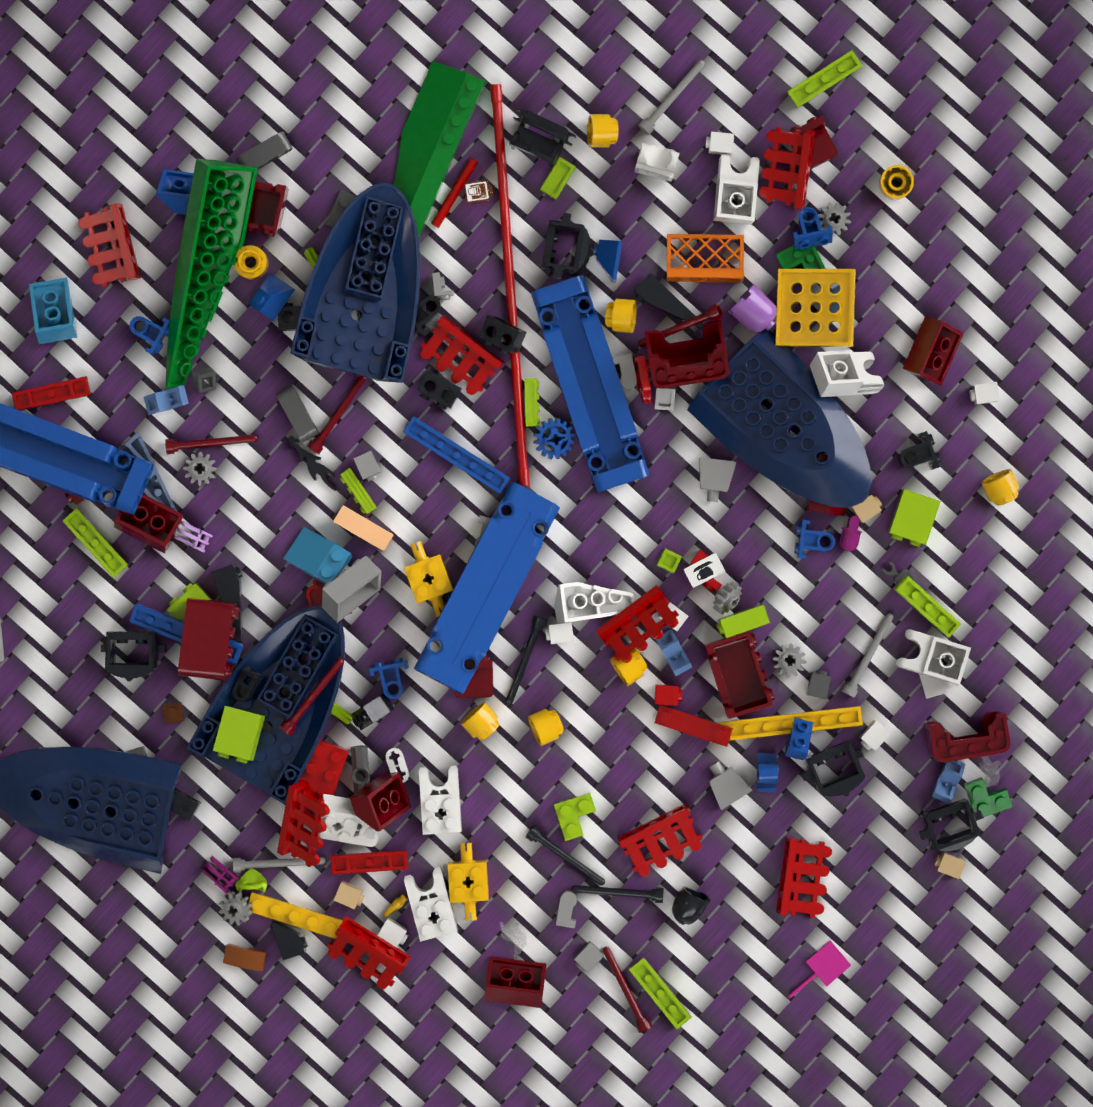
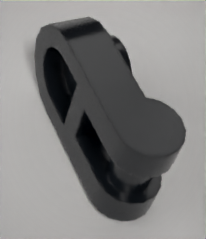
(244, 691)

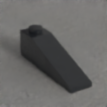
(659, 297)
(230, 590)

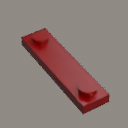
(51, 393)
(693, 725)
(369, 862)

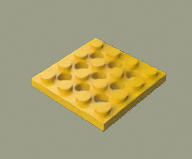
(844, 317)

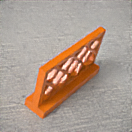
(708, 274)

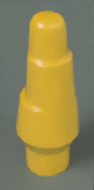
(396, 904)

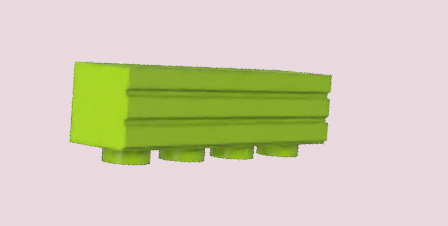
(531, 398)
(358, 491)

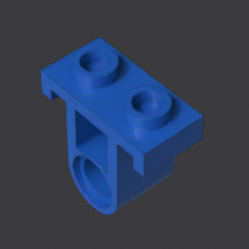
(810, 230)
(152, 333)
(810, 540)
(390, 675)
(799, 739)
(767, 772)

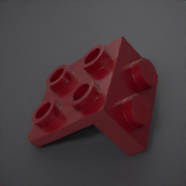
(823, 145)
(482, 681)

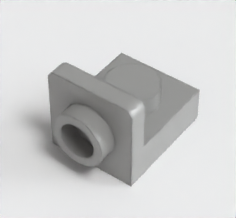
(439, 283)
(665, 398)

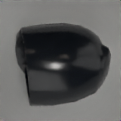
(689, 905)

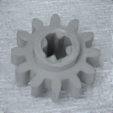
(838, 212)
(195, 474)
(727, 598)
(784, 665)
(234, 901)

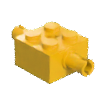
(417, 573)
(459, 890)

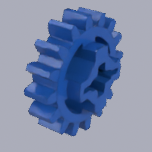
(562, 436)

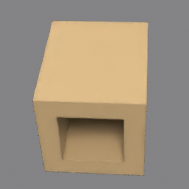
(867, 509)
(949, 865)
(349, 895)

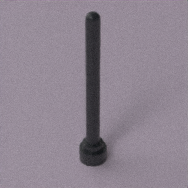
(537, 624)
(535, 835)
(655, 895)

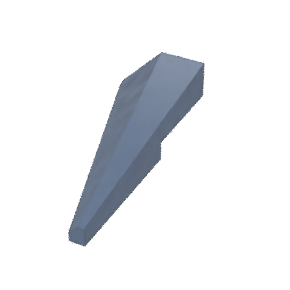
(155, 487)

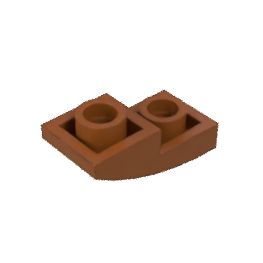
(244, 957)

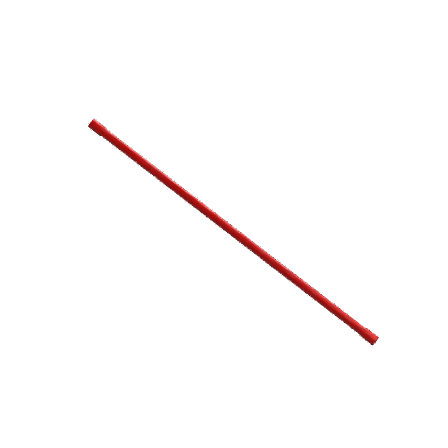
(496, 100)

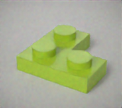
(568, 814)

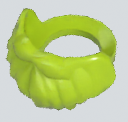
(251, 880)

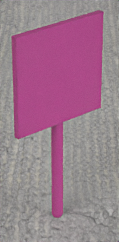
(827, 964)

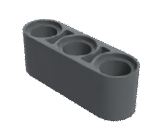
(266, 151)
(297, 413)

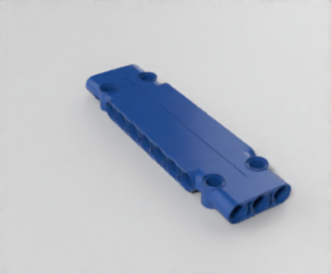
(590, 383)
(71, 461)
(487, 588)

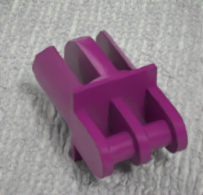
(850, 536)
(229, 882)

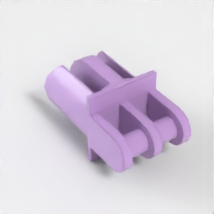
(194, 538)

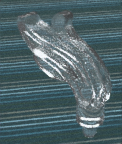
(990, 770)
(515, 935)

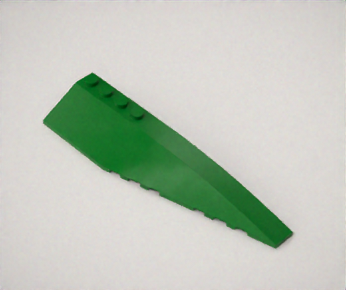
(434, 136)
(209, 242)

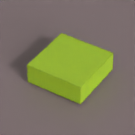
(669, 560)

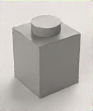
(367, 466)
(588, 957)

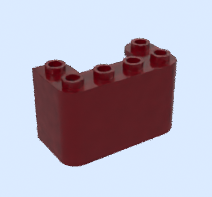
(267, 208)
(687, 360)
(207, 639)
(739, 674)
(992, 741)

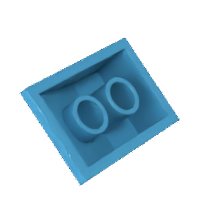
(52, 311)
(317, 556)

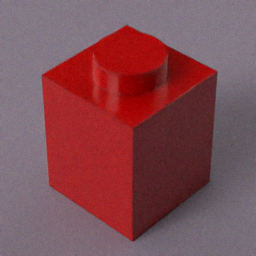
(667, 695)

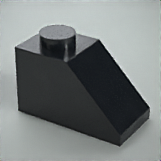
(288, 940)

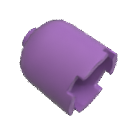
(754, 310)

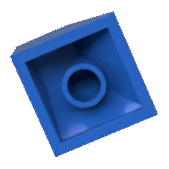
(175, 190)
(608, 257)
(271, 296)

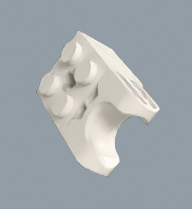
(656, 162)
(738, 186)
(844, 373)
(929, 659)
(440, 796)
(345, 825)
(428, 901)

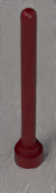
(714, 312)
(317, 444)
(173, 445)
(289, 725)
(642, 1022)

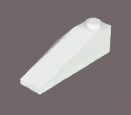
(584, 601)

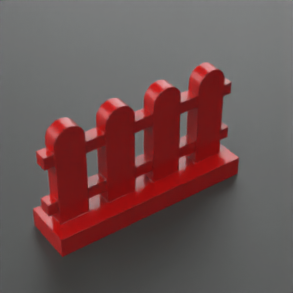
(790, 176)
(119, 233)
(456, 346)
(632, 616)
(295, 818)
(663, 824)
(796, 886)
(374, 946)

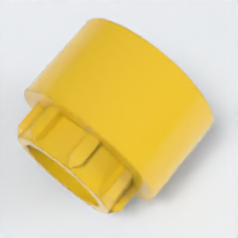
(601, 130)
(903, 175)
(261, 262)
(621, 315)
(1001, 487)
(632, 670)
(481, 722)
(545, 726)

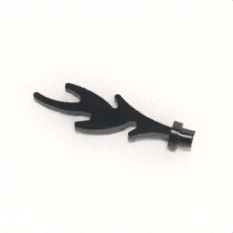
(312, 466)

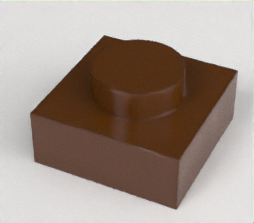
(173, 712)

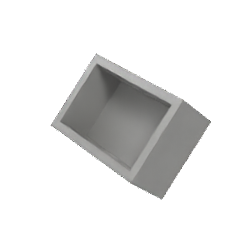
(351, 588)

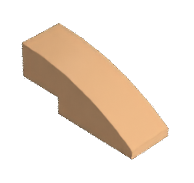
(363, 528)

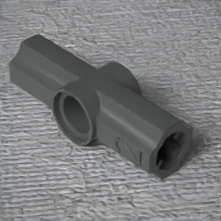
(360, 761)

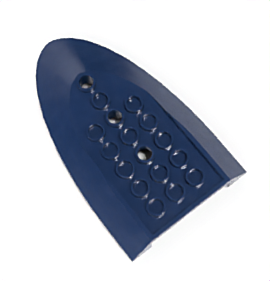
(388, 303)
(762, 437)
(277, 657)
(98, 778)

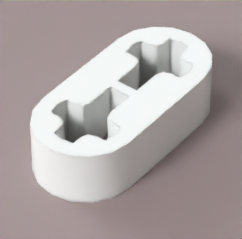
(401, 763)

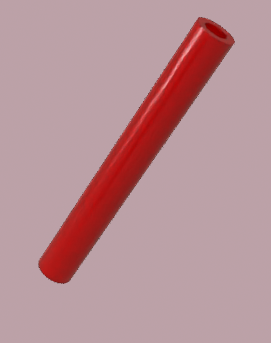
(454, 192)

